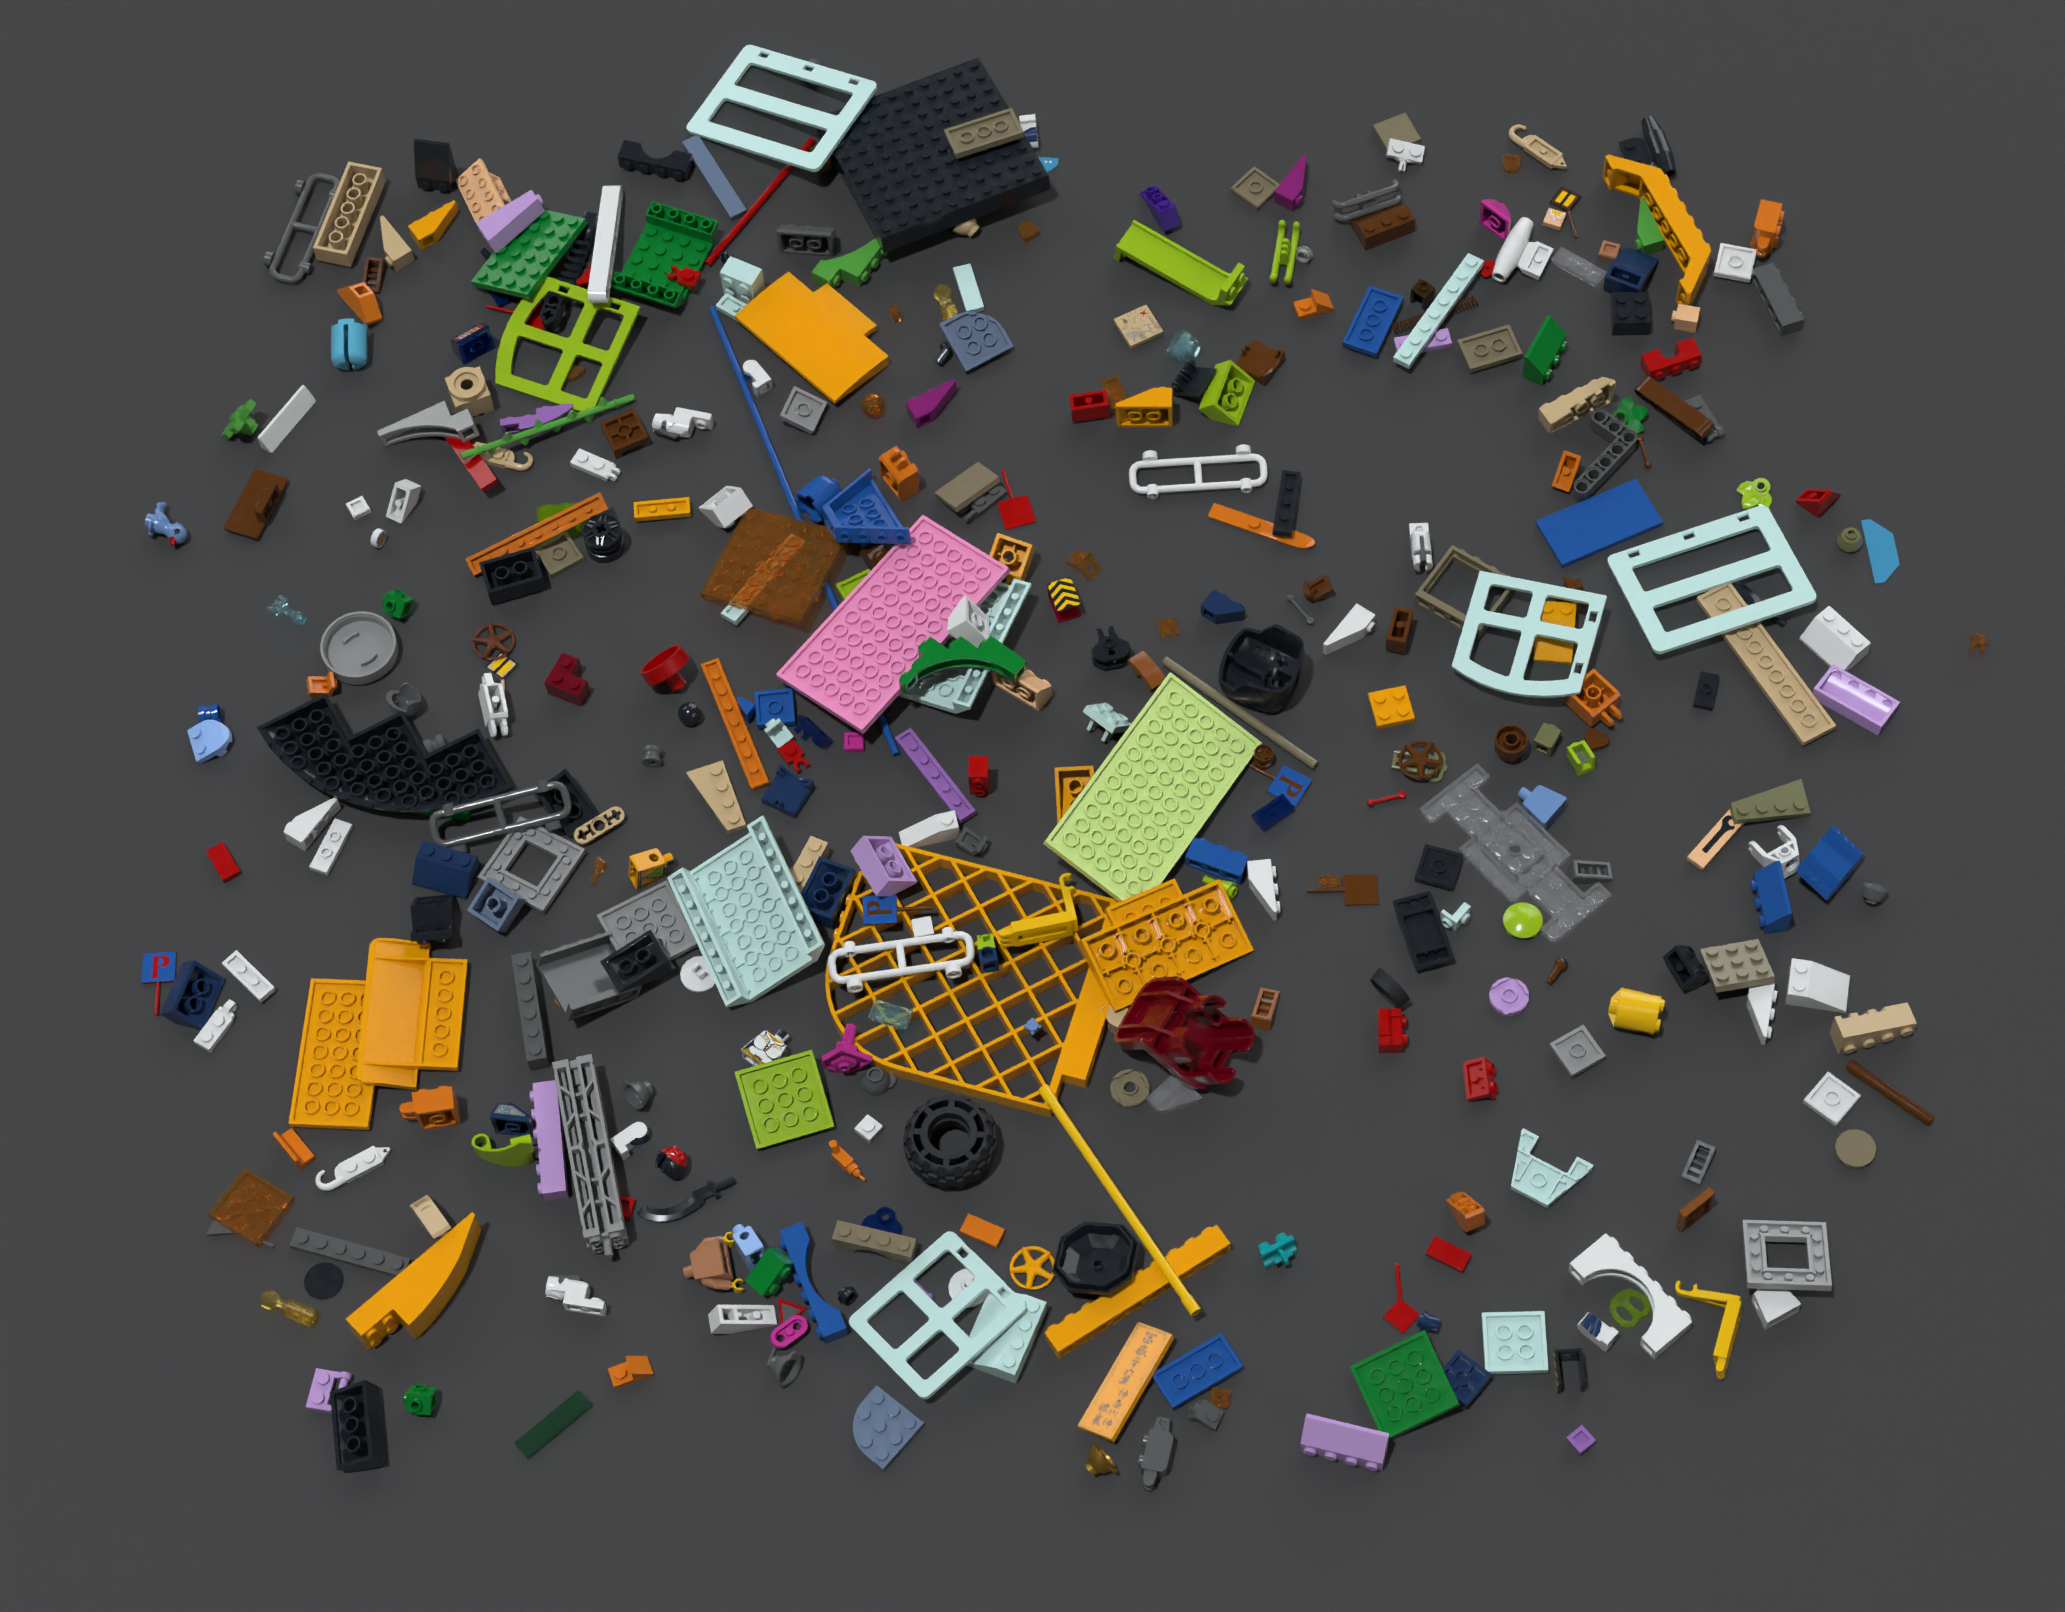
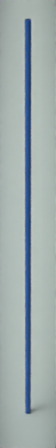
(782, 478)

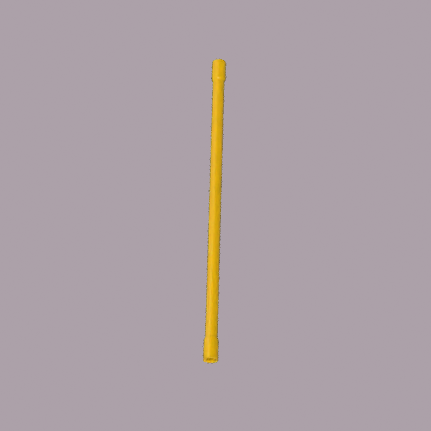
(1186, 1298)

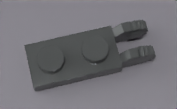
(983, 503)

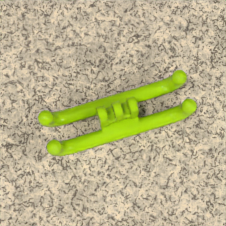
(1285, 252)

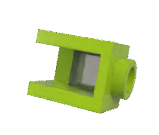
(1581, 757)

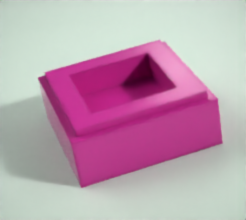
(853, 742)

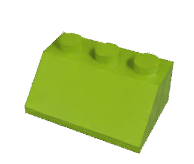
(1227, 394)

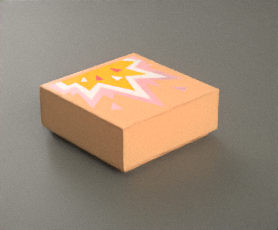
(1554, 219)

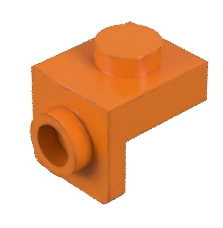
(321, 684)

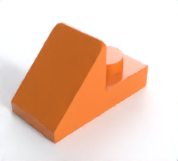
(1315, 305)
(1567, 471)
(629, 1372)

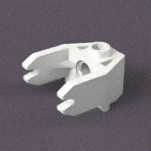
(1785, 854)

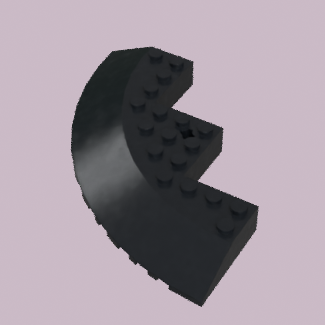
(383, 763)

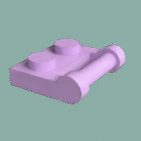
(322, 1385)

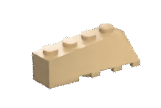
(1577, 404)
(804, 865)

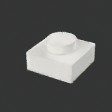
(868, 1128)

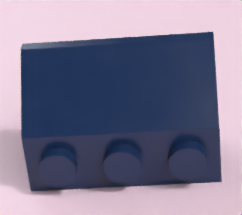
(445, 870)
(827, 890)
(192, 995)

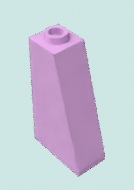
(510, 220)

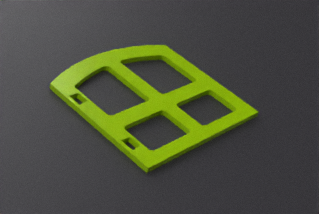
(571, 346)

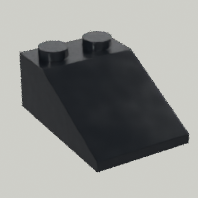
(434, 165)
(581, 810)
(637, 963)

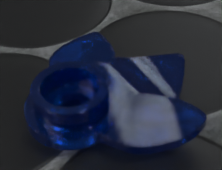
(876, 1222)

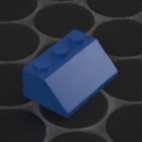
(1771, 898)

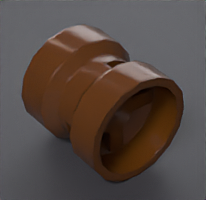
(1260, 754)

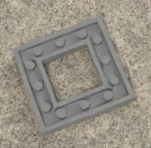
(539, 896)
(1814, 1234)

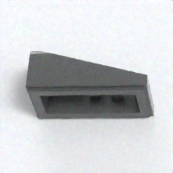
(1580, 877)
(1702, 1146)

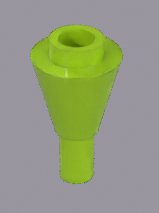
(1230, 887)

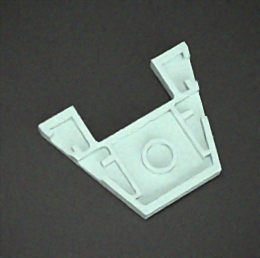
(1539, 1179)

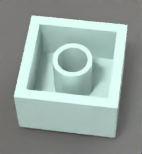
(741, 280)

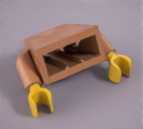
(712, 1264)

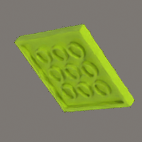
(784, 1099)

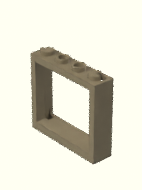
(1441, 609)

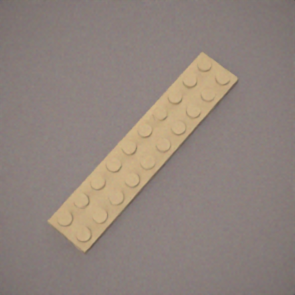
(1770, 669)

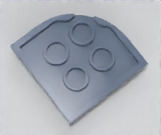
(975, 338)
(883, 1428)

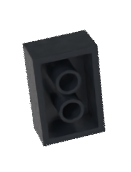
(512, 575)

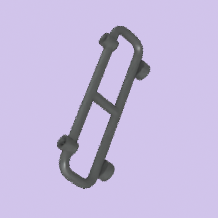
(273, 259)
(551, 821)

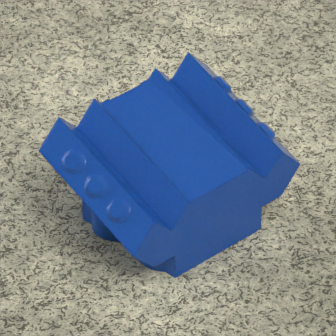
(1830, 863)

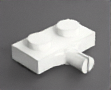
(1405, 153)

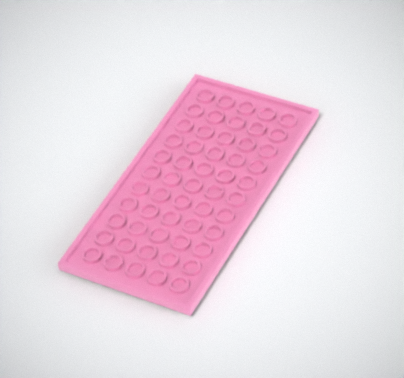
(876, 632)

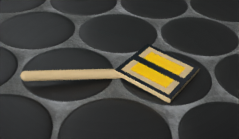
(502, 668)

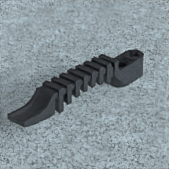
(550, 313)

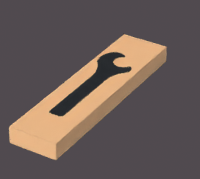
(1714, 841)

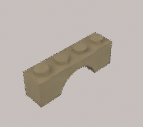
(857, 1237)

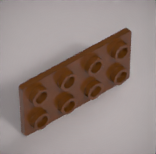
(256, 504)

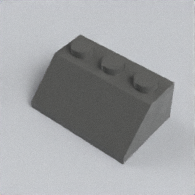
(806, 240)

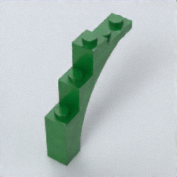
(961, 653)

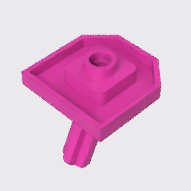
(845, 1056)

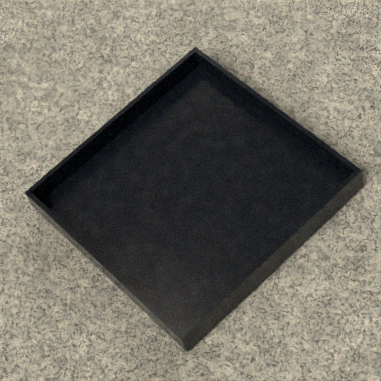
(906, 170)

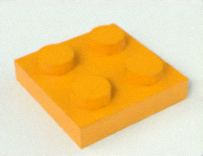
(1391, 707)

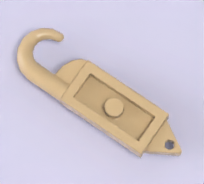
(1538, 148)
(504, 459)

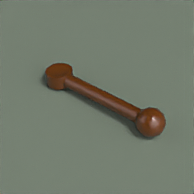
(1647, 464)

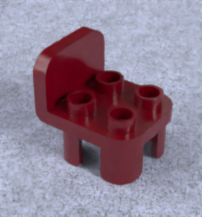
(1184, 1031)

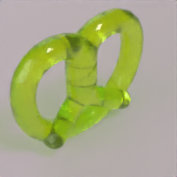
(1629, 1307)

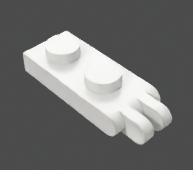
(595, 465)

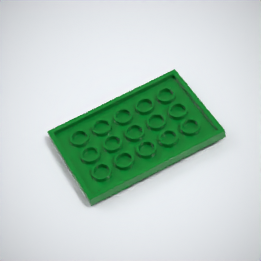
(530, 256)

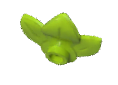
(1753, 496)

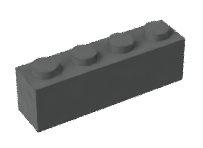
(1777, 299)

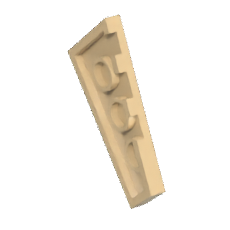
(718, 794)

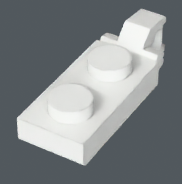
(216, 1026)

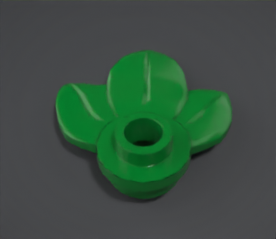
(1632, 414)

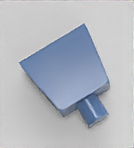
(1542, 804)

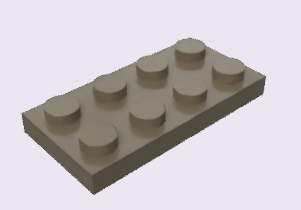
(984, 133)

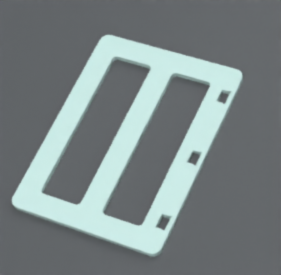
(835, 125)
(1644, 602)

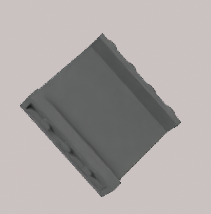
(580, 979)

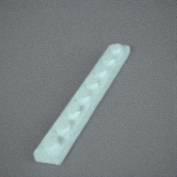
(1438, 311)

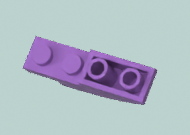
(545, 415)

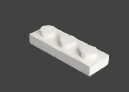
(248, 976)

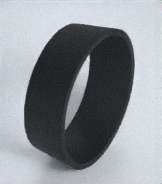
(1389, 988)

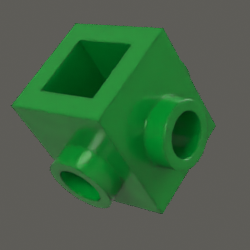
(397, 604)
(420, 1399)

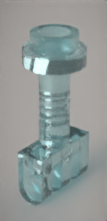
(298, 617)

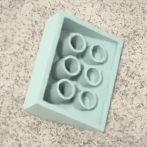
(1010, 1349)

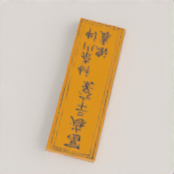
(1125, 1382)

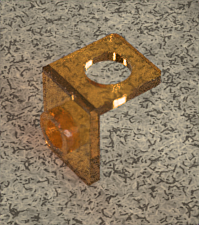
(1081, 559)

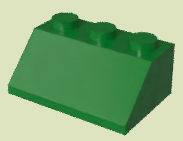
(1544, 352)

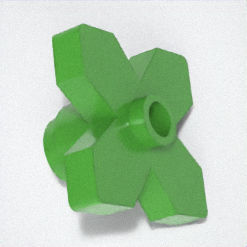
(241, 421)

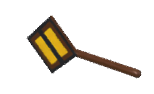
(1566, 200)

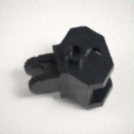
(1110, 649)

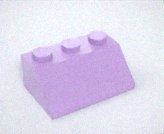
(883, 865)

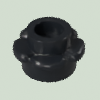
(847, 1295)

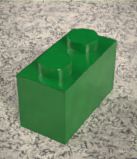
(769, 1272)

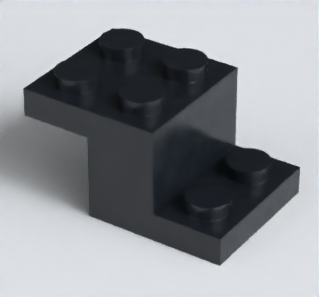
(432, 918)

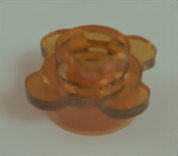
(1220, 1403)

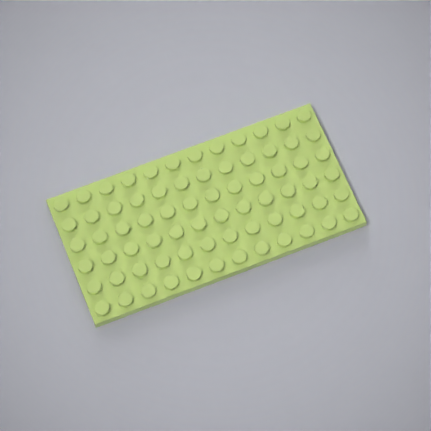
(1152, 792)

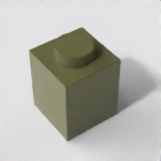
(1546, 739)

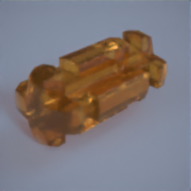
(1329, 880)

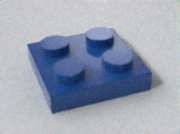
(776, 705)

